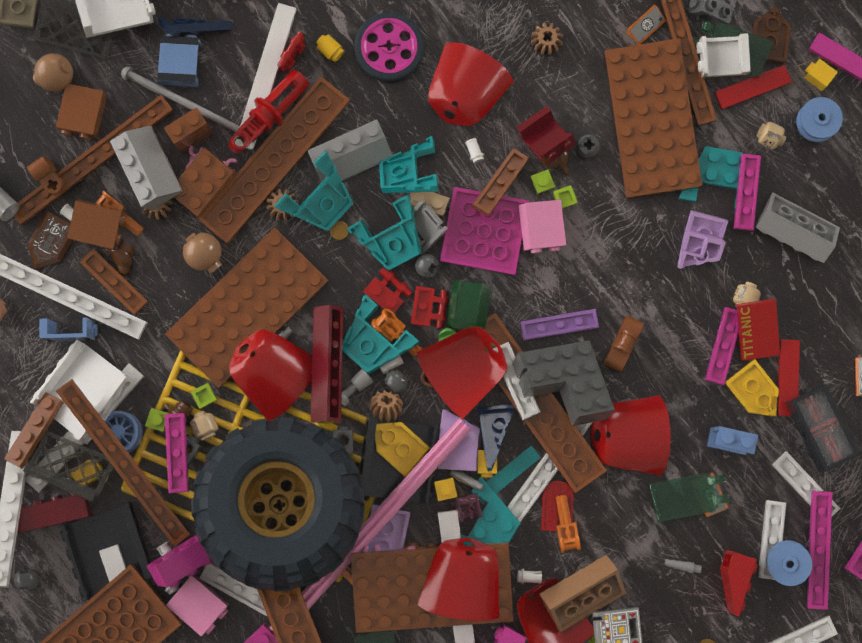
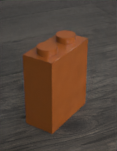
(81, 111)
(188, 130)
(96, 224)

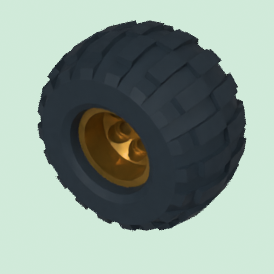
(233, 486)

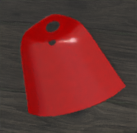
(470, 80)
(462, 369)
(274, 374)
(638, 436)
(463, 584)
(539, 625)

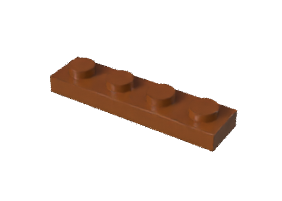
(500, 182)
(114, 281)
(33, 430)

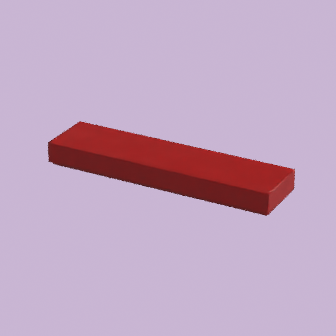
(753, 87)
(787, 374)

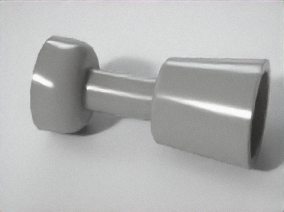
(360, 382)

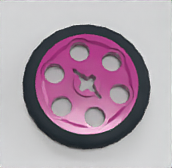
(377, 68)

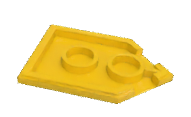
(754, 389)
(399, 446)

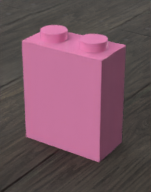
(542, 226)
(198, 605)

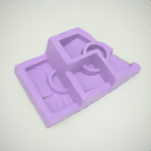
(702, 239)
(466, 452)

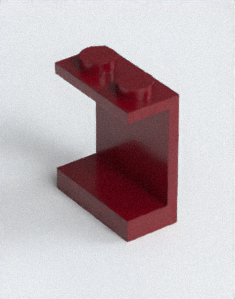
(545, 136)

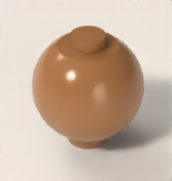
(53, 72)
(202, 252)

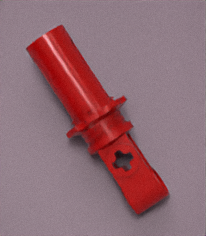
(266, 114)

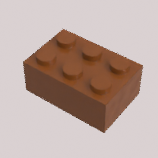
(203, 181)

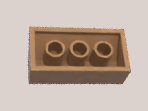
(583, 593)

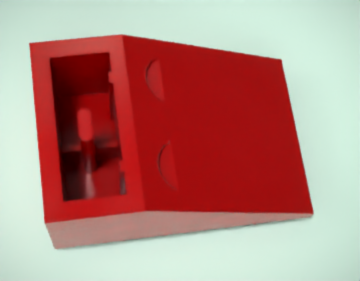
(736, 576)

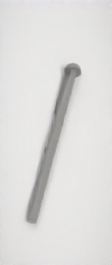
(127, 73)

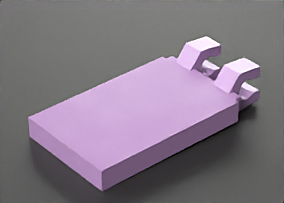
(392, 534)

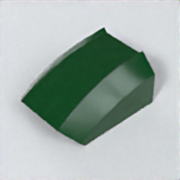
(469, 304)

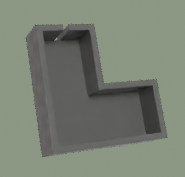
(572, 372)

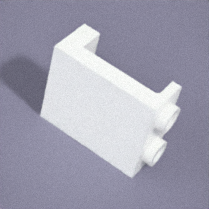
(724, 56)

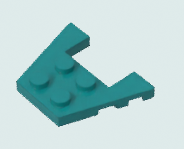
(718, 169)
(400, 171)
(325, 203)
(396, 243)
(368, 346)
(497, 521)

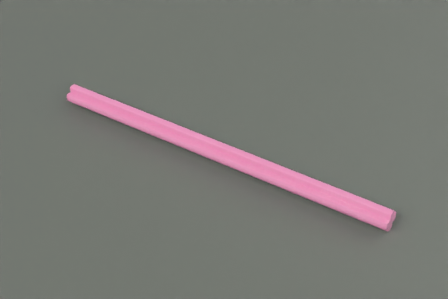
(392, 504)

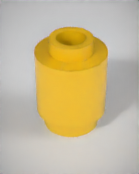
(329, 47)

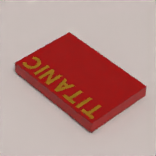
(758, 329)

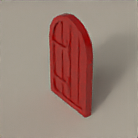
(549, 507)

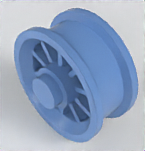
(819, 119)
(126, 428)
(789, 563)

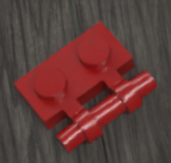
(287, 57)
(383, 295)
(423, 305)

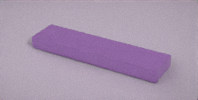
(559, 324)

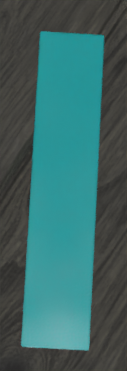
(512, 470)

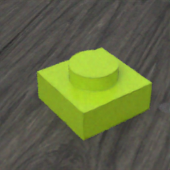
(542, 182)
(566, 196)
(204, 395)
(156, 420)

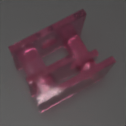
(468, 500)

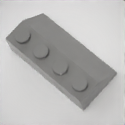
(354, 150)
(146, 167)
(798, 228)

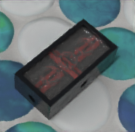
(822, 428)

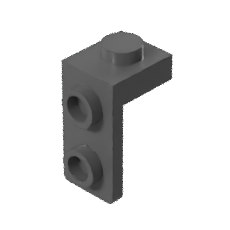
(715, 8)

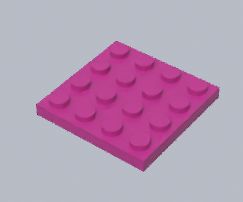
(481, 240)

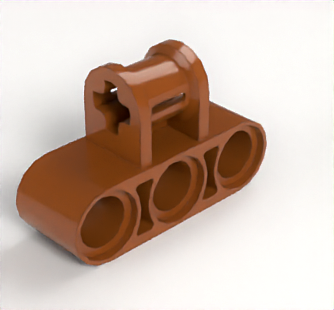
(45, 171)
(623, 343)

